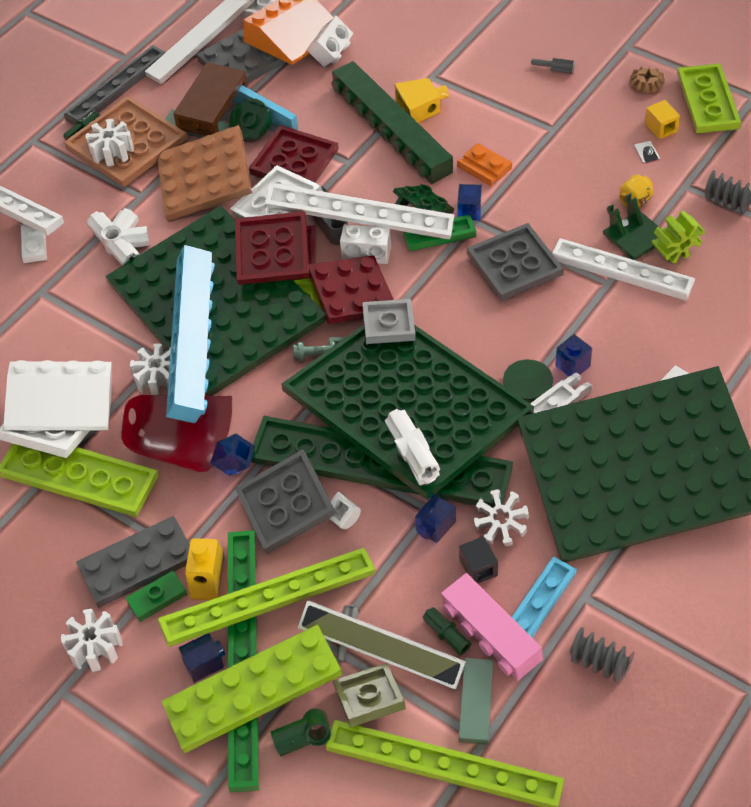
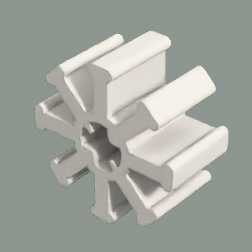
(109, 142)
(151, 370)
(507, 511)
(91, 640)

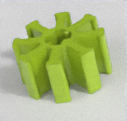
(678, 237)

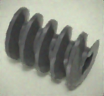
(728, 192)
(600, 656)

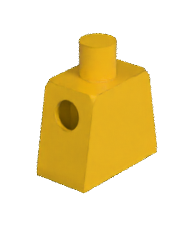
(420, 98)
(204, 560)

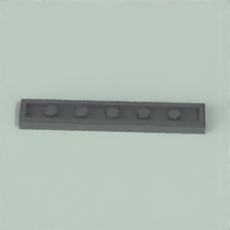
(115, 85)

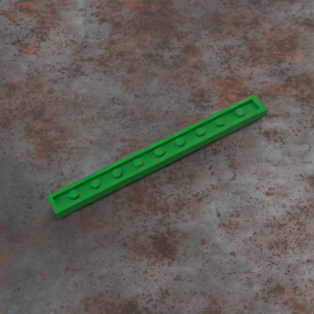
(242, 644)

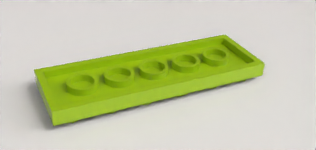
(83, 477)
(251, 688)

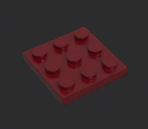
(295, 152)
(271, 248)
(345, 285)

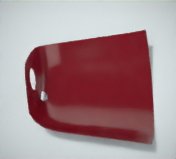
(172, 439)

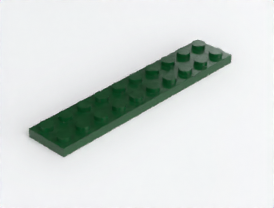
(340, 459)

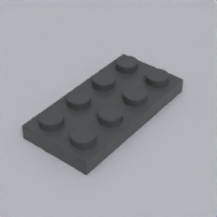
(135, 561)

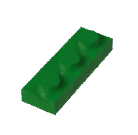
(462, 229)

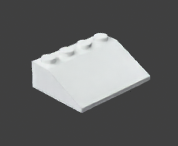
(58, 395)

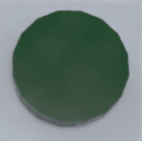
(252, 117)
(528, 379)

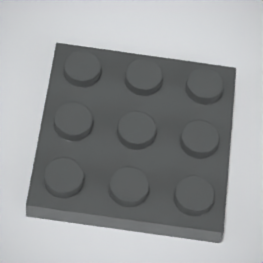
(239, 55)
(515, 261)
(285, 501)

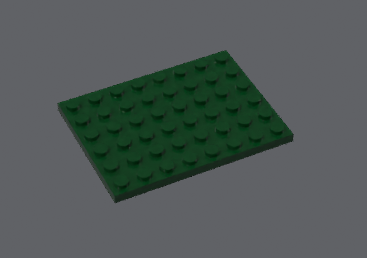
(246, 319)
(441, 392)
(640, 463)

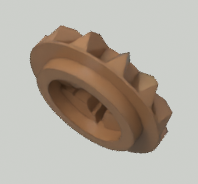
(639, 82)

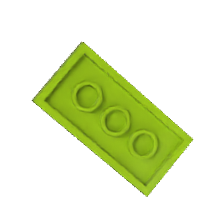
(708, 98)

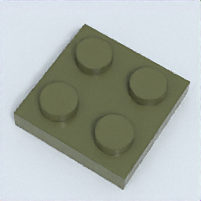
(369, 695)

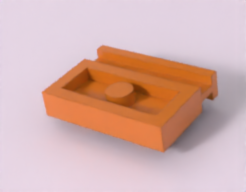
(484, 164)

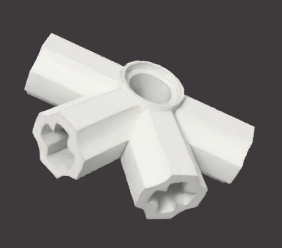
(120, 235)
(412, 447)

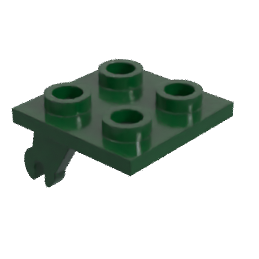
(422, 198)
(633, 233)

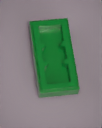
(156, 596)

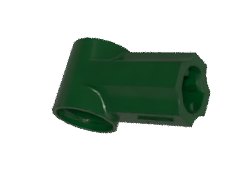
(299, 733)

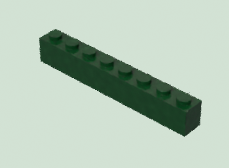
(392, 122)

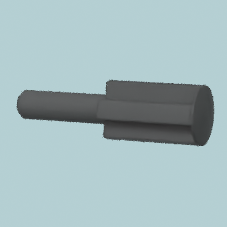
(556, 64)

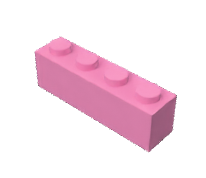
(492, 627)

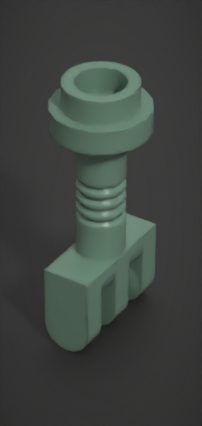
(300, 351)

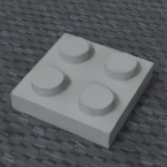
(388, 321)

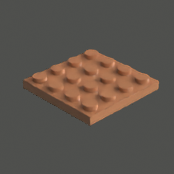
(149, 136)
(204, 173)

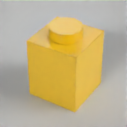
(662, 119)

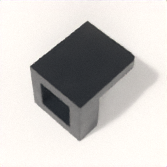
(478, 560)

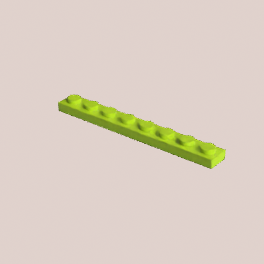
(265, 597)
(446, 765)

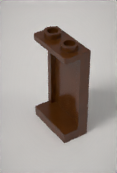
(208, 99)

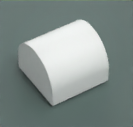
(346, 511)

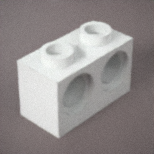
(330, 42)
(365, 241)

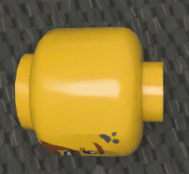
(639, 187)

